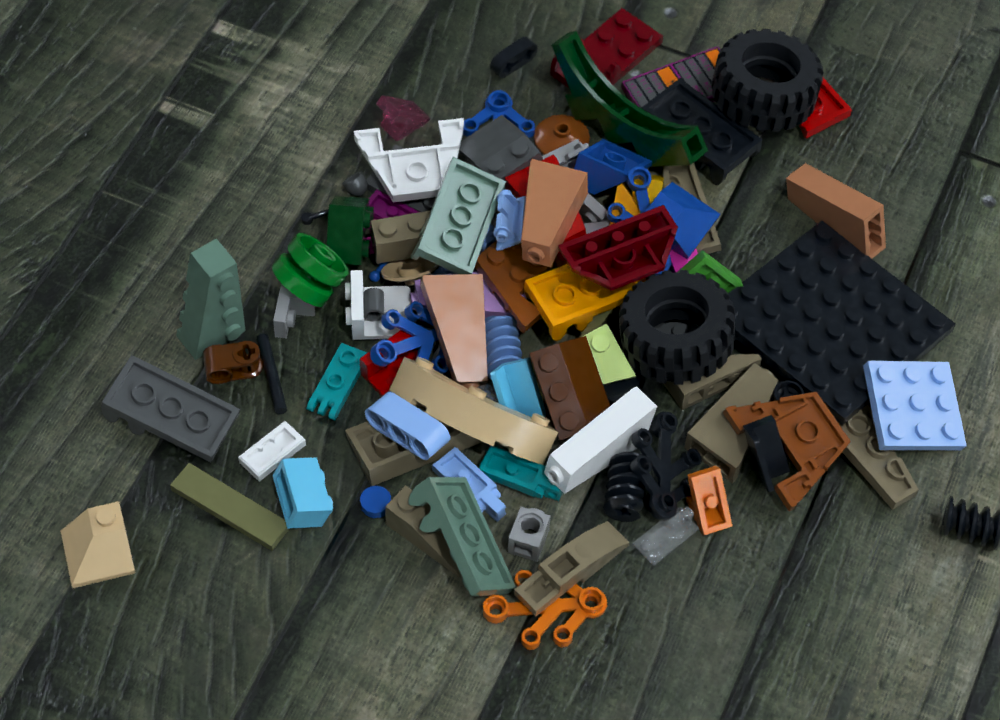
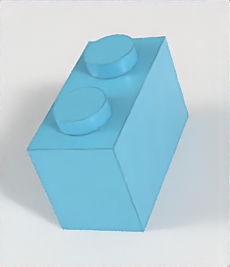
(302, 492)

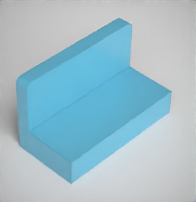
(518, 387)

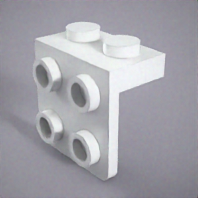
(394, 298)

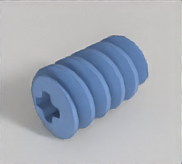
(501, 341)

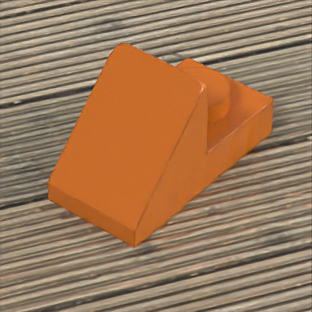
(709, 500)

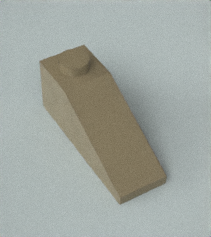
(724, 378)
(406, 522)

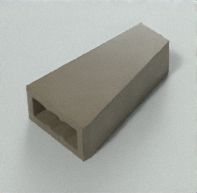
(713, 433)

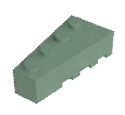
(212, 300)

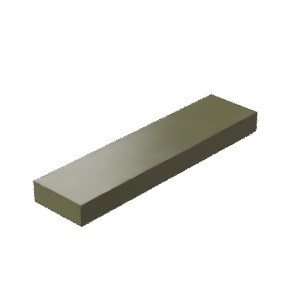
(230, 506)

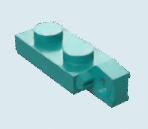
(518, 474)

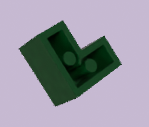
(347, 226)

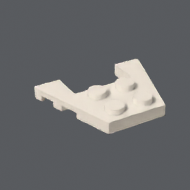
(412, 171)

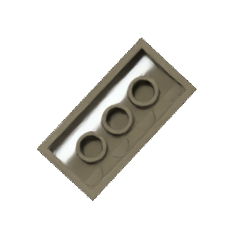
(385, 459)

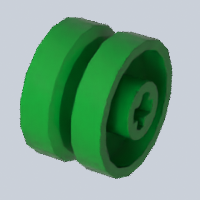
(310, 269)

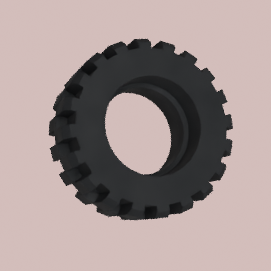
(762, 102)
(677, 355)

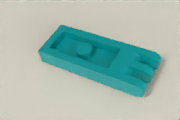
(337, 381)

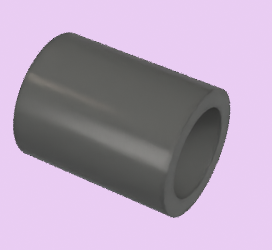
(373, 304)

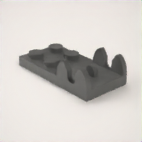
(169, 408)

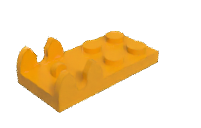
(571, 299)

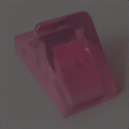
(400, 116)

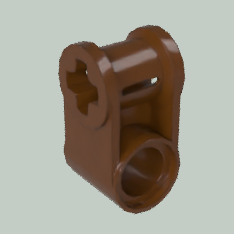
(230, 362)

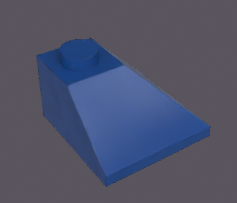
(608, 165)
(689, 214)

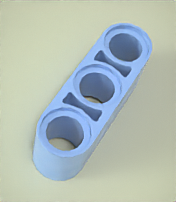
(407, 425)

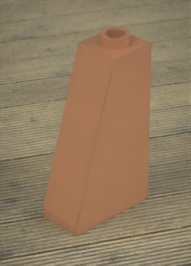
(840, 207)
(550, 209)
(459, 322)

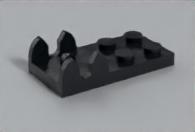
(725, 139)

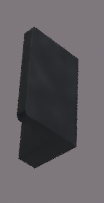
(766, 450)

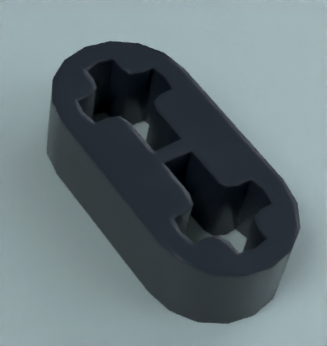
(514, 57)

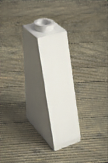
(600, 440)

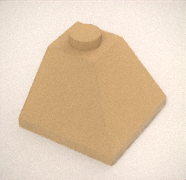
(97, 546)

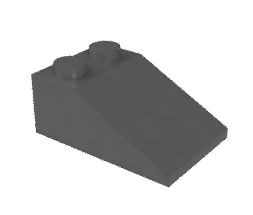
(499, 149)

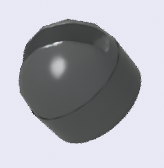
(356, 184)

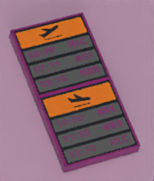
(694, 70)

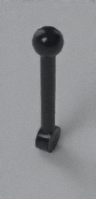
(307, 218)

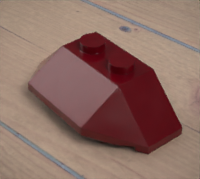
(623, 250)

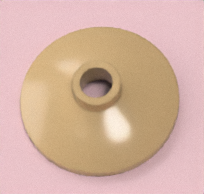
(407, 270)

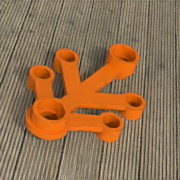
(551, 613)

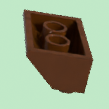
(569, 385)

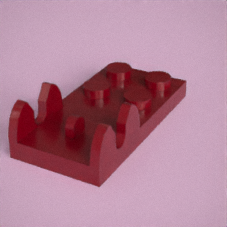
(616, 46)

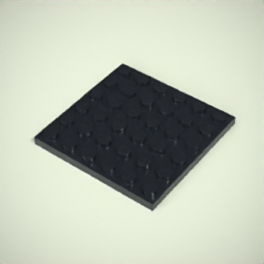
(829, 311)

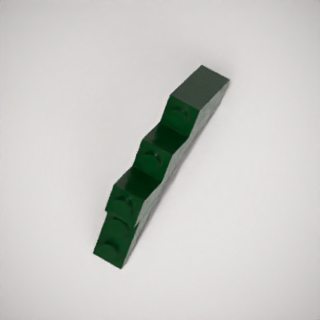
(622, 120)

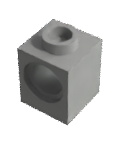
(524, 544)

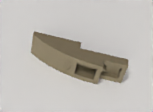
(569, 565)

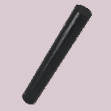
(271, 374)

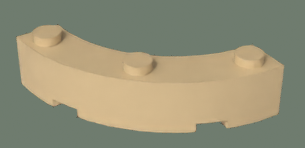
(473, 412)

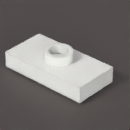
(270, 450)

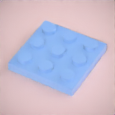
(914, 405)

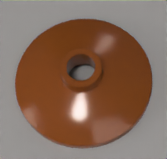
(549, 135)

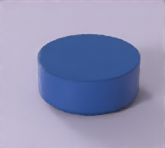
(374, 501)

